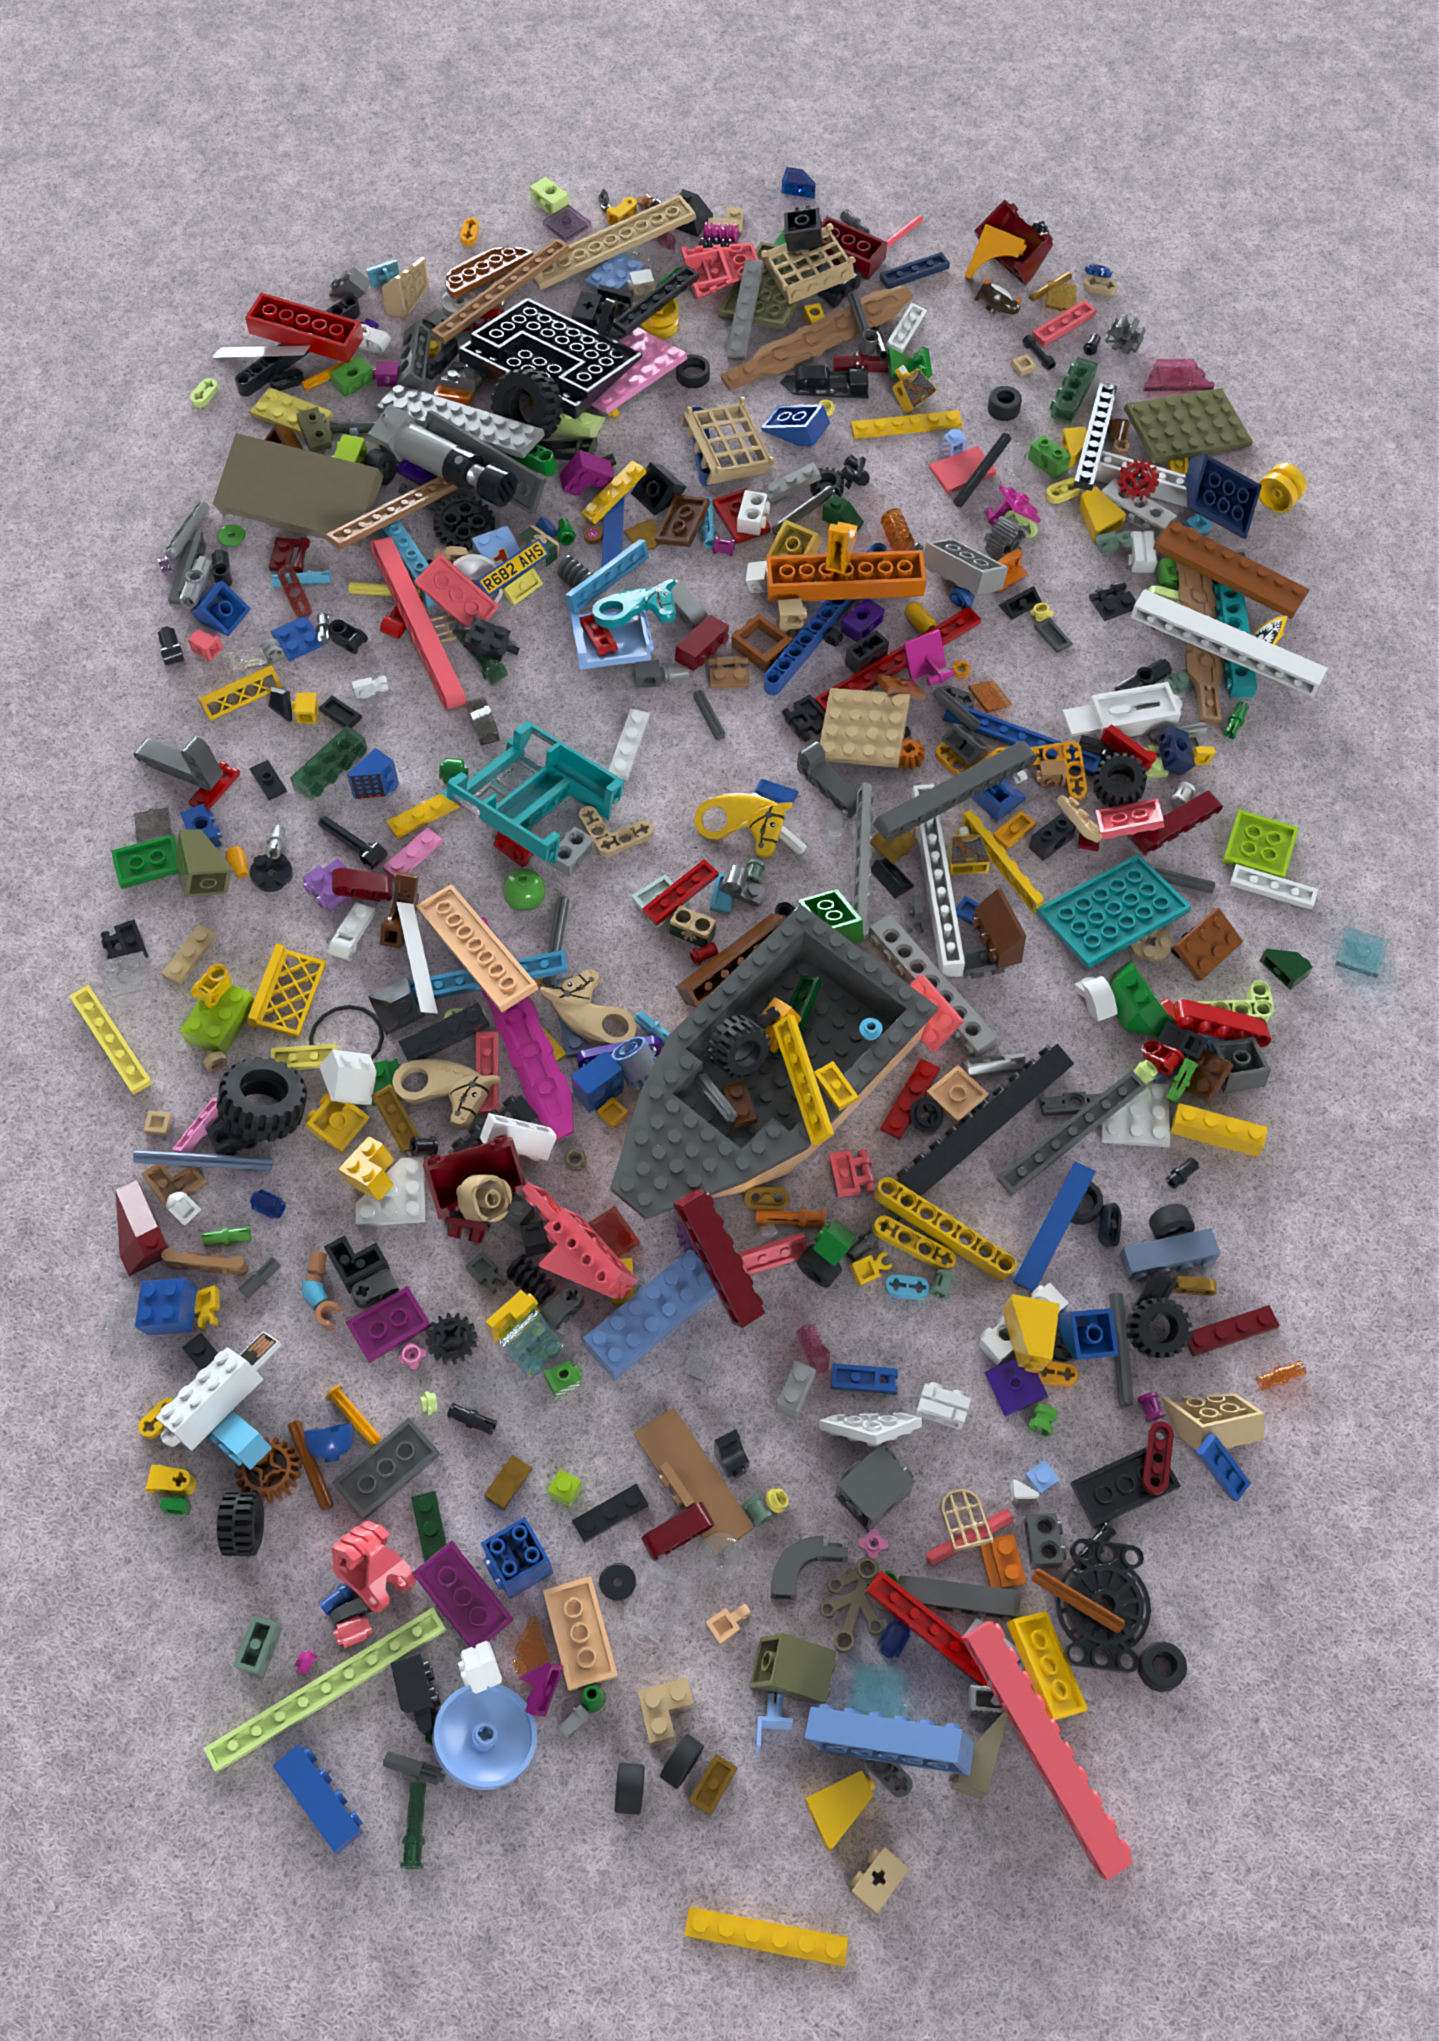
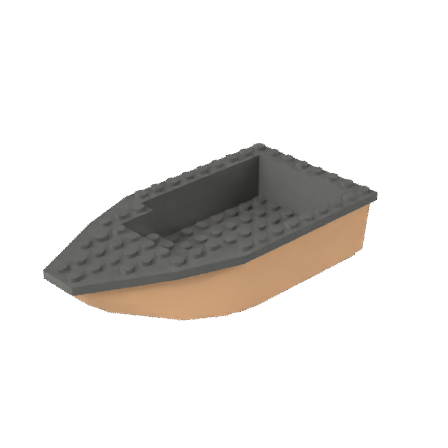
(680, 1136)

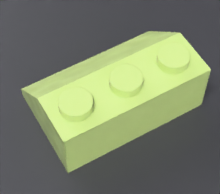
(583, 426)

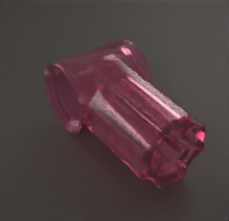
(814, 1347)

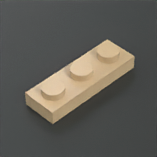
(1079, 818)
(189, 954)

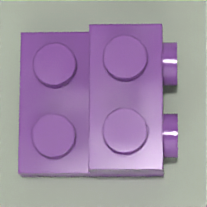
(320, 884)

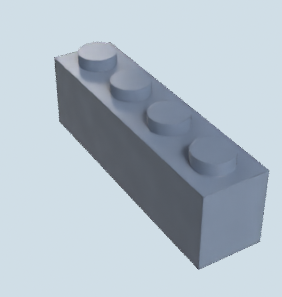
(1170, 1254)

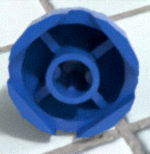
(329, 1441)

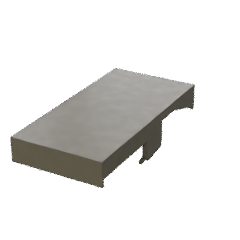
(294, 487)

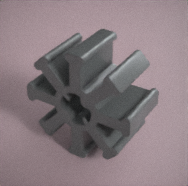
(1125, 334)

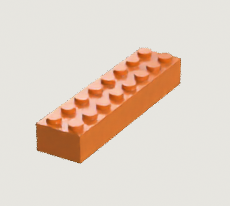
(865, 577)

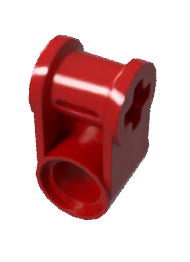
(1162, 1057)

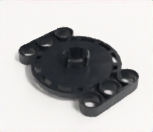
(1120, 1591)

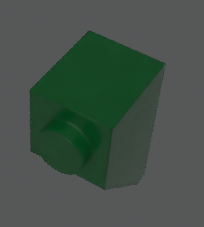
(840, 510)
(1286, 966)

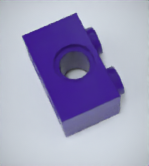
(862, 619)

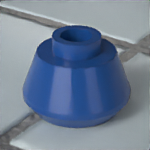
(961, 597)

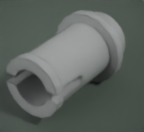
(675, 673)
(574, 1721)

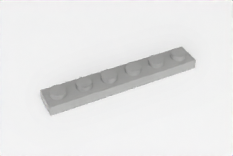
(745, 309)

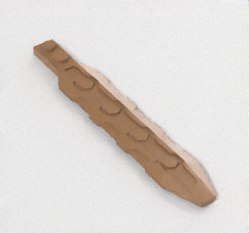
(816, 338)
(1202, 666)

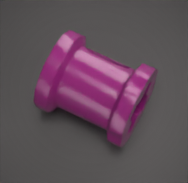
(724, 546)
(1146, 1400)

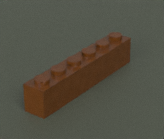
(709, 976)

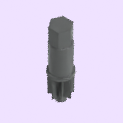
(413, 1768)

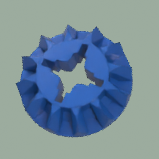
(1098, 270)

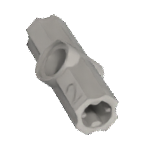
(196, 582)

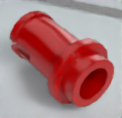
(703, 953)

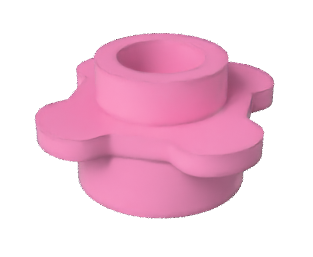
(410, 1349)
(873, 1551)

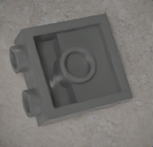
(463, 377)

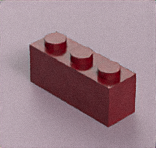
(701, 643)

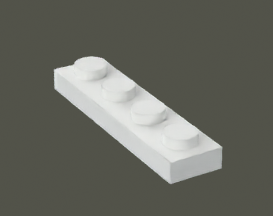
(906, 328)
(629, 743)
(1273, 887)

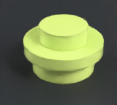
(428, 1403)

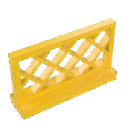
(269, 983)

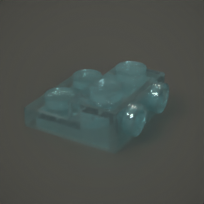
(531, 1344)
(878, 1689)

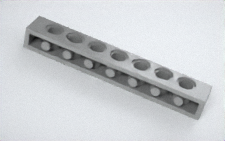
(917, 960)

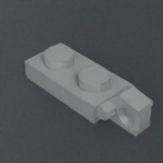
(993, 1063)

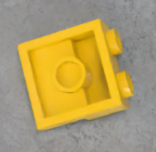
(335, 1122)
(510, 1315)

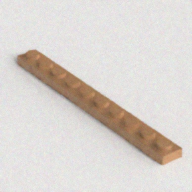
(500, 290)
(389, 513)

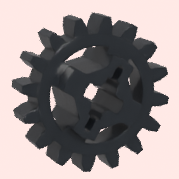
(444, 1331)

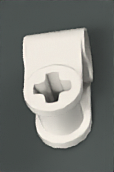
(374, 339)

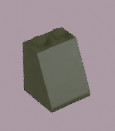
(201, 865)
(793, 1668)

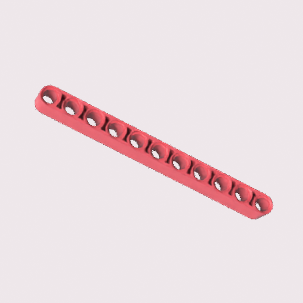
(418, 623)

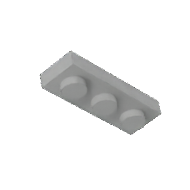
(792, 482)

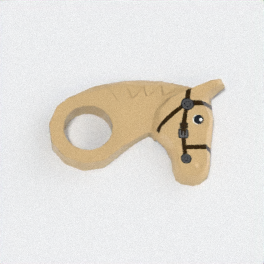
(574, 1006)
(446, 1078)

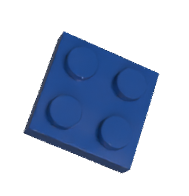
(297, 638)

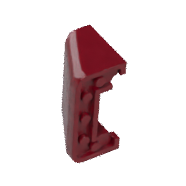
(1038, 245)
(450, 1171)

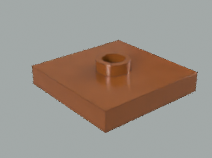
(895, 685)

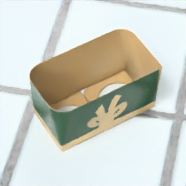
(533, 533)
(680, 929)

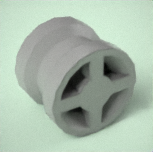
(272, 650)

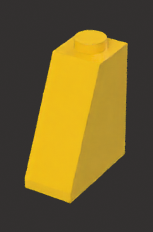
(1100, 513)
(839, 1806)

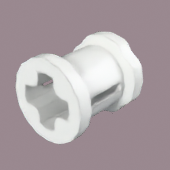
(1182, 794)

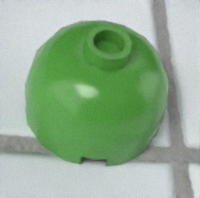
(524, 889)

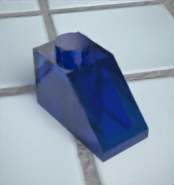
(798, 183)

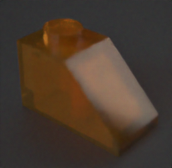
(531, 1649)

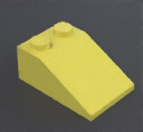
(795, 540)

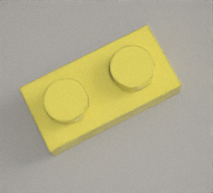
(522, 586)

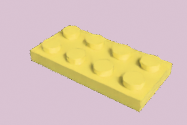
(282, 409)

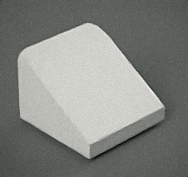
(1022, 1494)

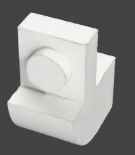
(1098, 997)

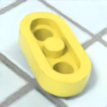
(1062, 491)

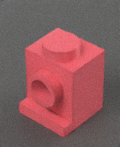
(205, 644)

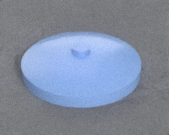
(484, 1737)

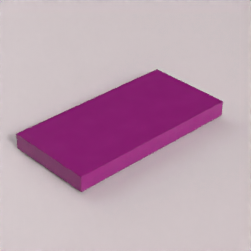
(462, 1595)

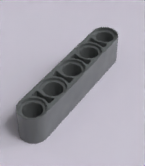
(963, 1596)

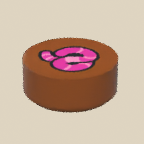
(593, 535)

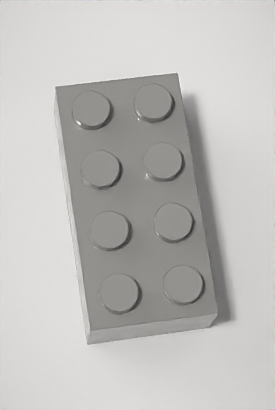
(964, 566)

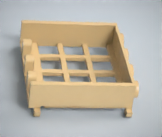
(817, 282)
(703, 444)

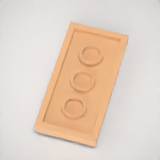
(580, 1634)

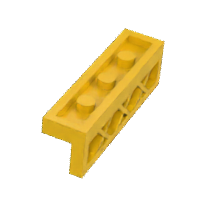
(236, 685)

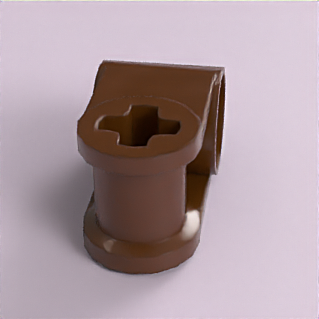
(1118, 428)

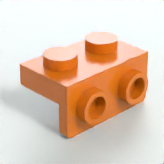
(1015, 571)

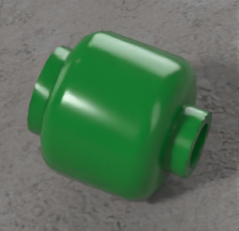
(451, 768)

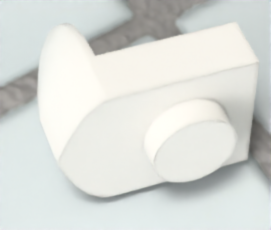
(182, 1207)

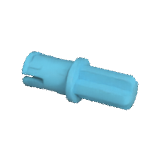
(652, 1027)

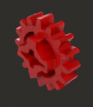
(1127, 478)

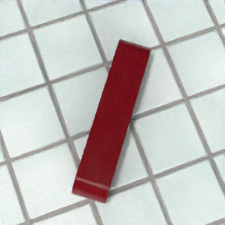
(1177, 821)

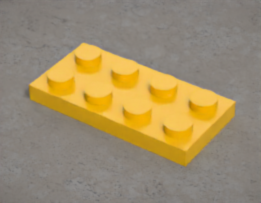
(1046, 1665)

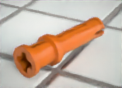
(803, 1218)

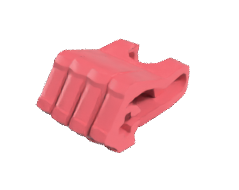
(367, 1565)

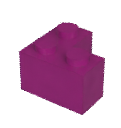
(585, 470)

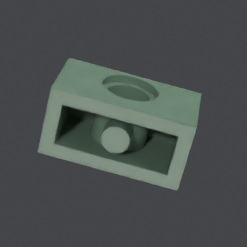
(258, 1647)

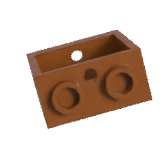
(762, 661)

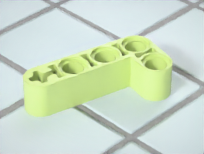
(1252, 1003)

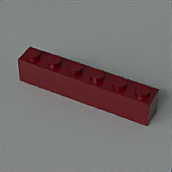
(719, 1257)

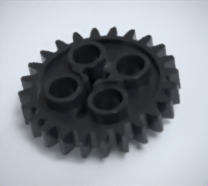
(463, 522)

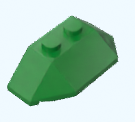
(1136, 1002)

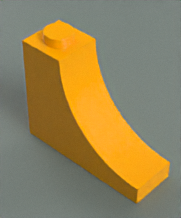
(994, 244)
(840, 546)

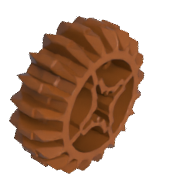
(278, 1472)

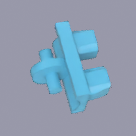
(382, 273)

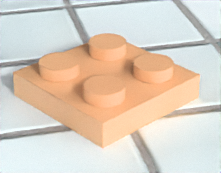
(957, 1094)

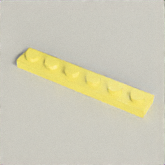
(111, 1040)

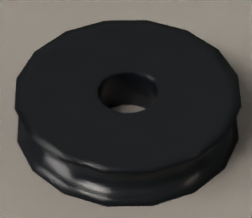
(613, 1571)

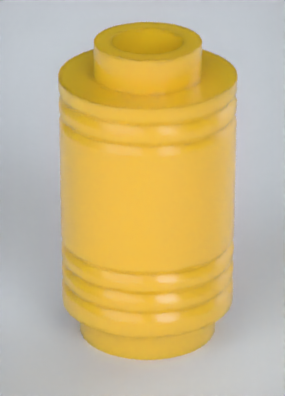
(919, 617)

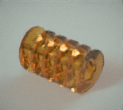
(897, 530)

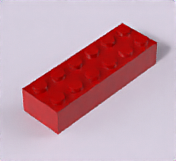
(304, 326)

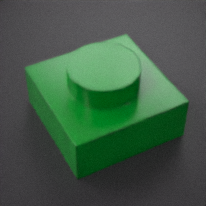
(175, 1505)

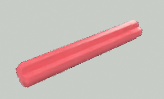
(947, 1550)

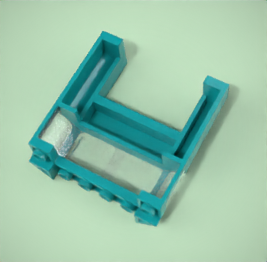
(529, 783)

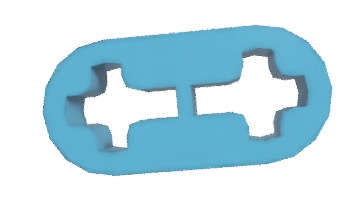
(907, 1281)

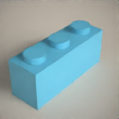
(239, 1441)

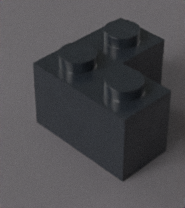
(353, 1266)

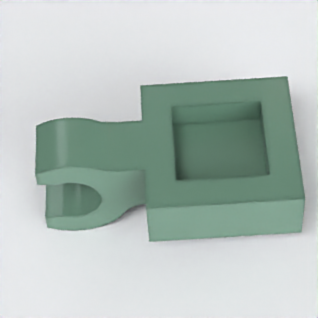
(1111, 541)
(1179, 681)

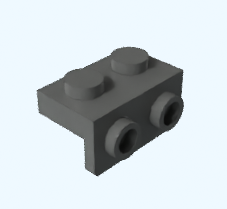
(978, 962)

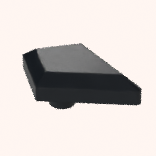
(281, 703)

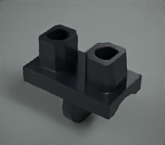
(854, 471)

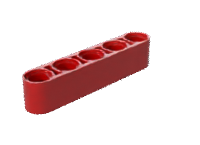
(1220, 1022)

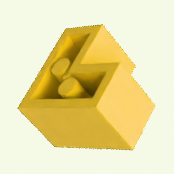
(366, 1169)

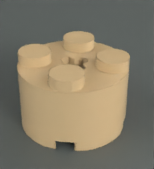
(484, 1198)

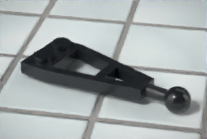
(585, 444)

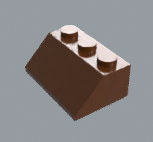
(999, 930)

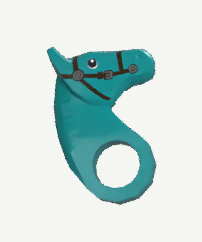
(631, 602)

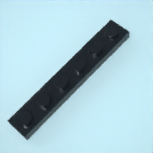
(655, 300)

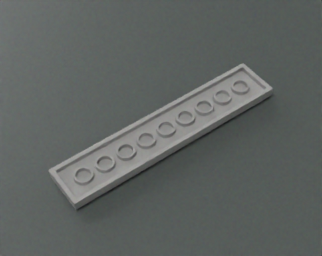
(500, 432)

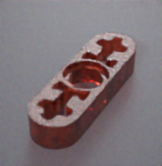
(295, 584)

